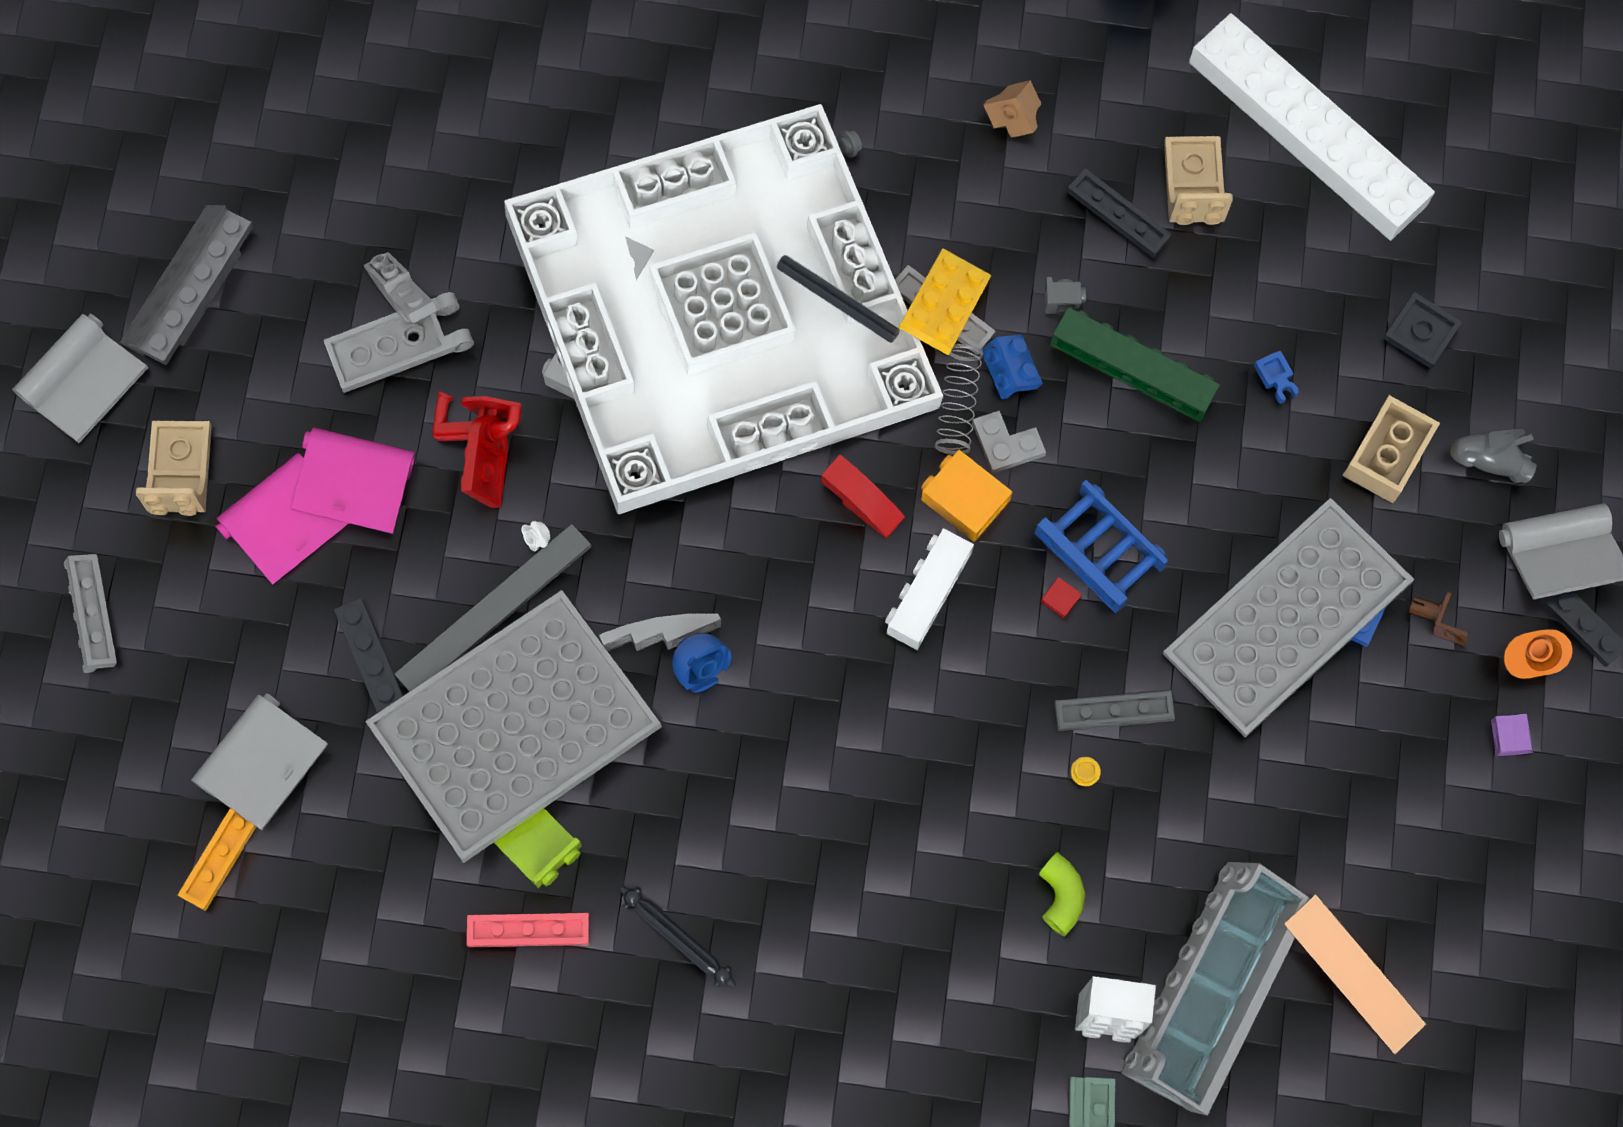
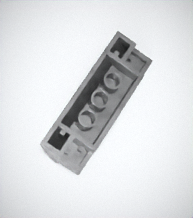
(188, 284)

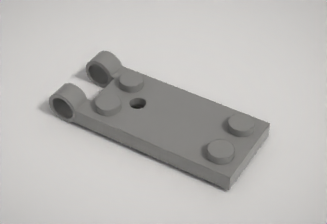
(385, 347)

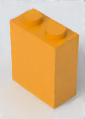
(965, 495)

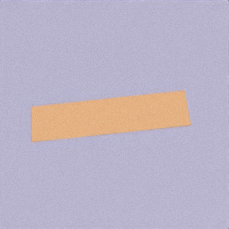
(1355, 974)

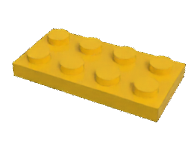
(945, 301)

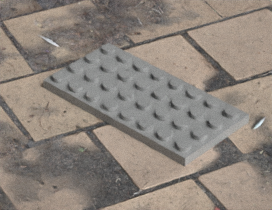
(1288, 617)

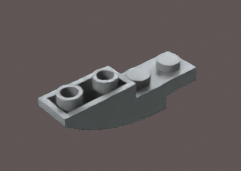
(399, 288)

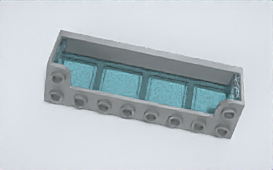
(1216, 987)

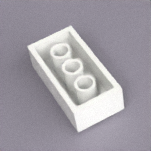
(1114, 1008)

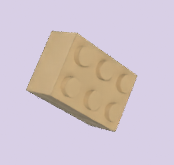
(1391, 449)

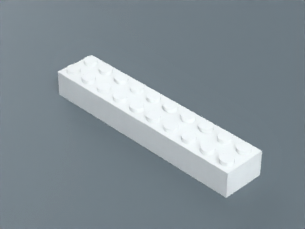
(1311, 126)

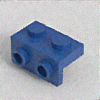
(1011, 365)

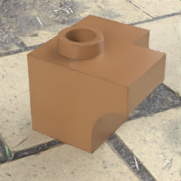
(1015, 109)

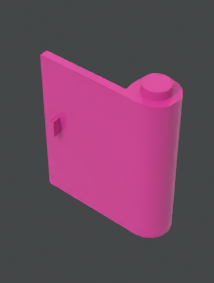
(352, 480)
(269, 528)

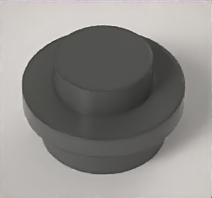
(849, 143)

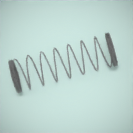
(942, 449)

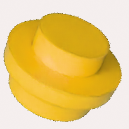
(1085, 771)

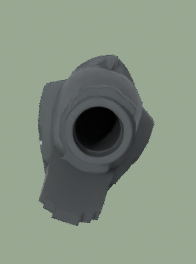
(1496, 453)

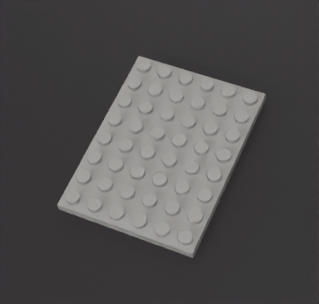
(513, 725)

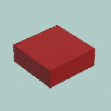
(1061, 598)

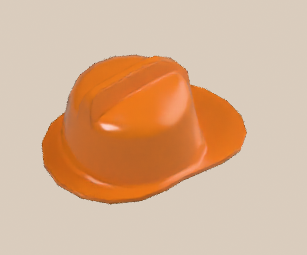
(1537, 653)

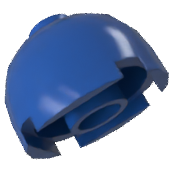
(699, 661)

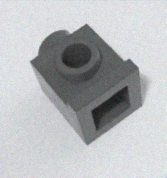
(1063, 294)

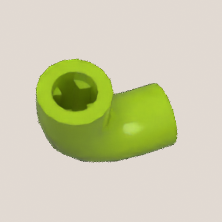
(1068, 894)

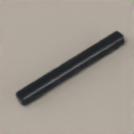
(838, 298)

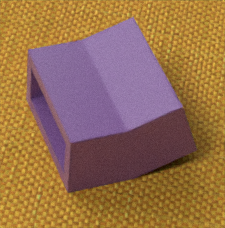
(1511, 735)

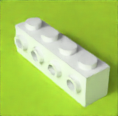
(929, 589)

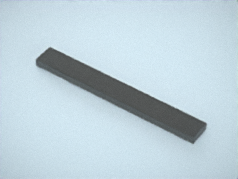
(495, 608)

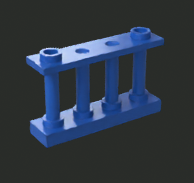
(1091, 572)

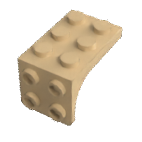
(1195, 180)
(177, 468)

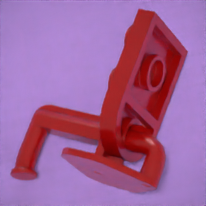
(486, 443)

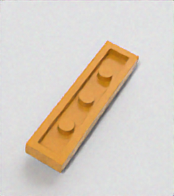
(217, 860)

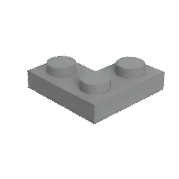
(1005, 450)

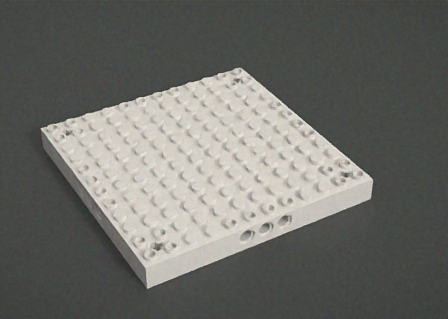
(713, 348)

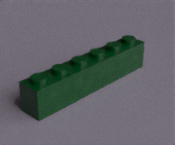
(1134, 364)

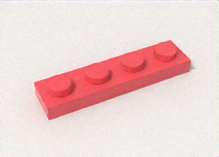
(528, 930)

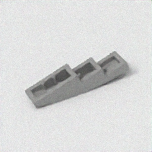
(667, 628)

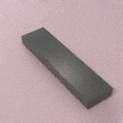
(1114, 710)

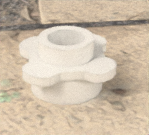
(536, 535)

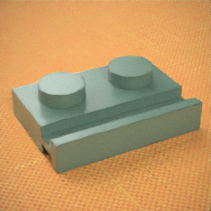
(1091, 1102)

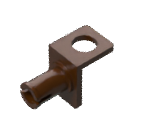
(1437, 613)

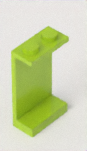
(540, 847)

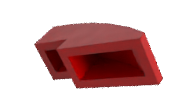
(862, 496)

